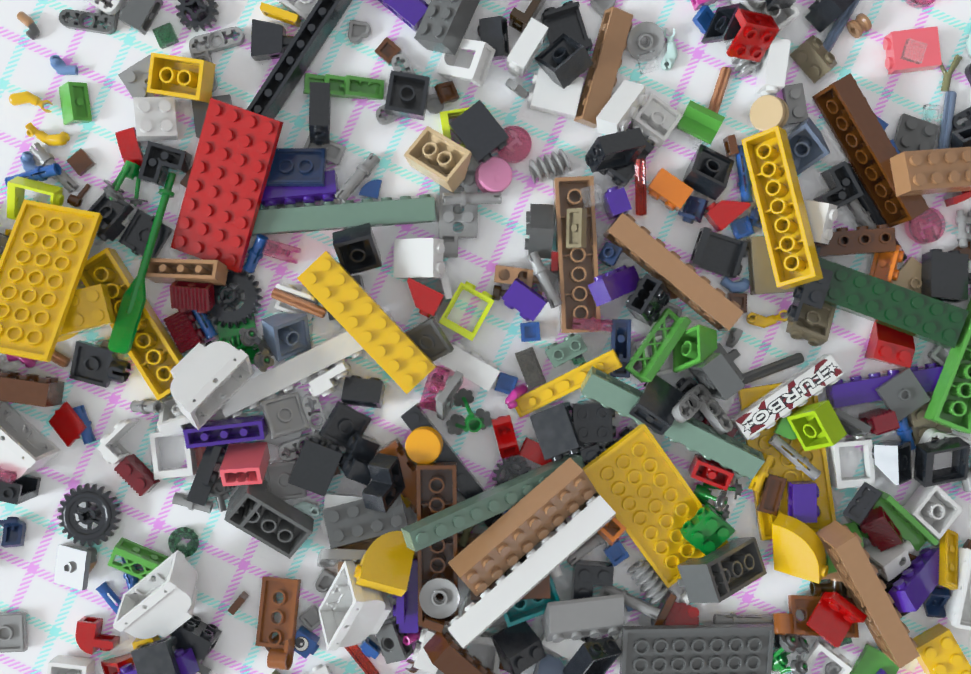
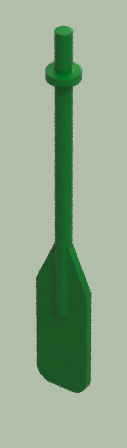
(135, 296)

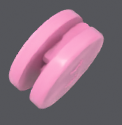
(493, 175)

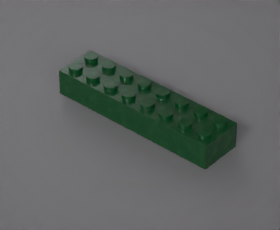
(894, 306)

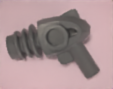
(221, 493)

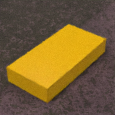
(280, 14)

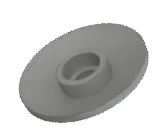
(654, 37)
(439, 607)

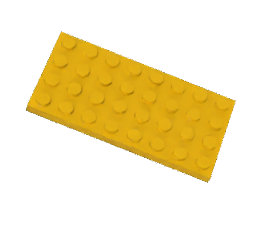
(42, 275)
(785, 468)
(648, 499)

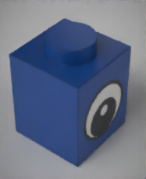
(305, 642)

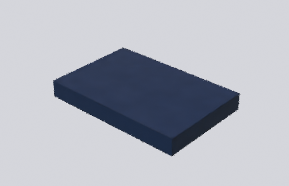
(298, 167)

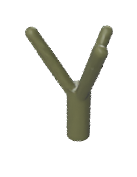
(948, 75)
(465, 536)

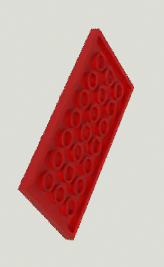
(226, 184)

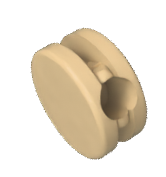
(769, 112)

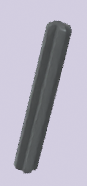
(772, 368)

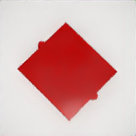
(67, 424)

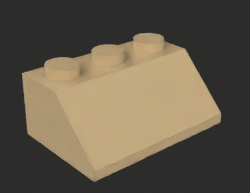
(439, 158)

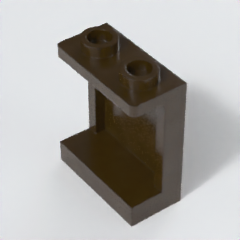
(519, 20)

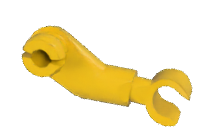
(27, 97)
(51, 140)
(762, 321)

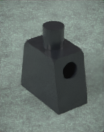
(268, 40)

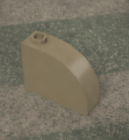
(760, 268)

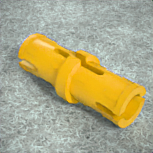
(759, 478)

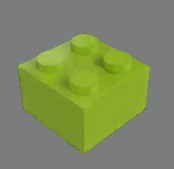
(816, 425)

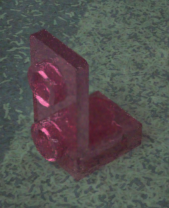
(435, 382)

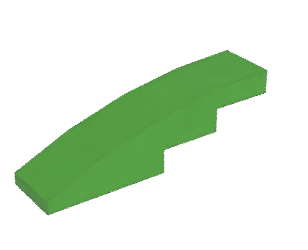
(348, 86)

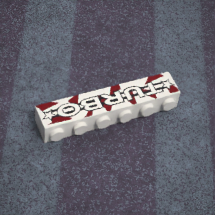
(787, 396)

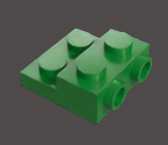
(707, 530)

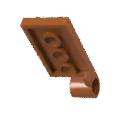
(788, 623)
(282, 652)

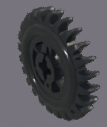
(245, 285)
(105, 508)

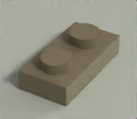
(576, 228)

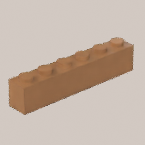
(606, 61)

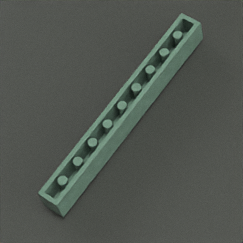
(345, 215)
(691, 433)
(478, 508)

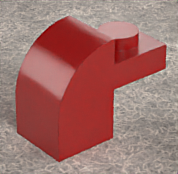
(505, 436)
(89, 636)

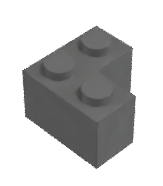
(540, 229)

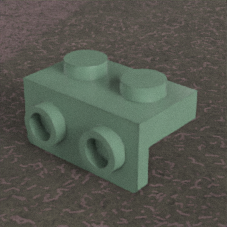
(566, 350)

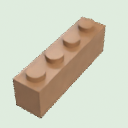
(191, 270)

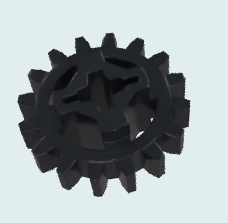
(202, 16)
(506, 465)

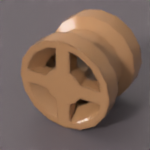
(859, 25)

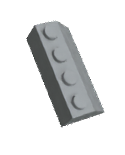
(583, 618)

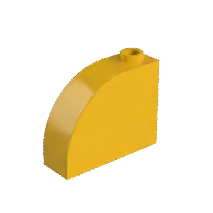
(798, 549)
(386, 565)

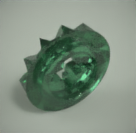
(187, 533)

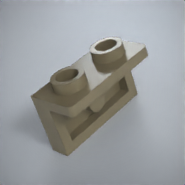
(814, 58)

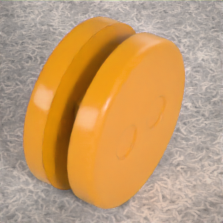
(424, 445)

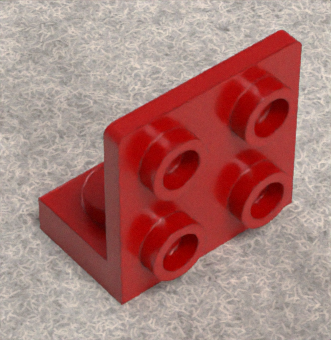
(754, 36)
(834, 617)

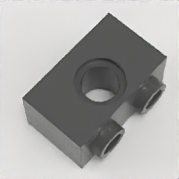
(392, 642)

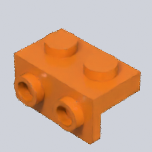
(885, 265)

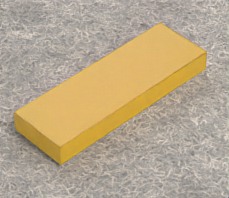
(948, 560)

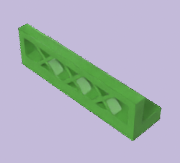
(663, 350)
(905, 522)
(133, 554)

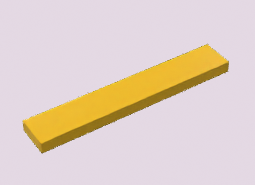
(565, 383)

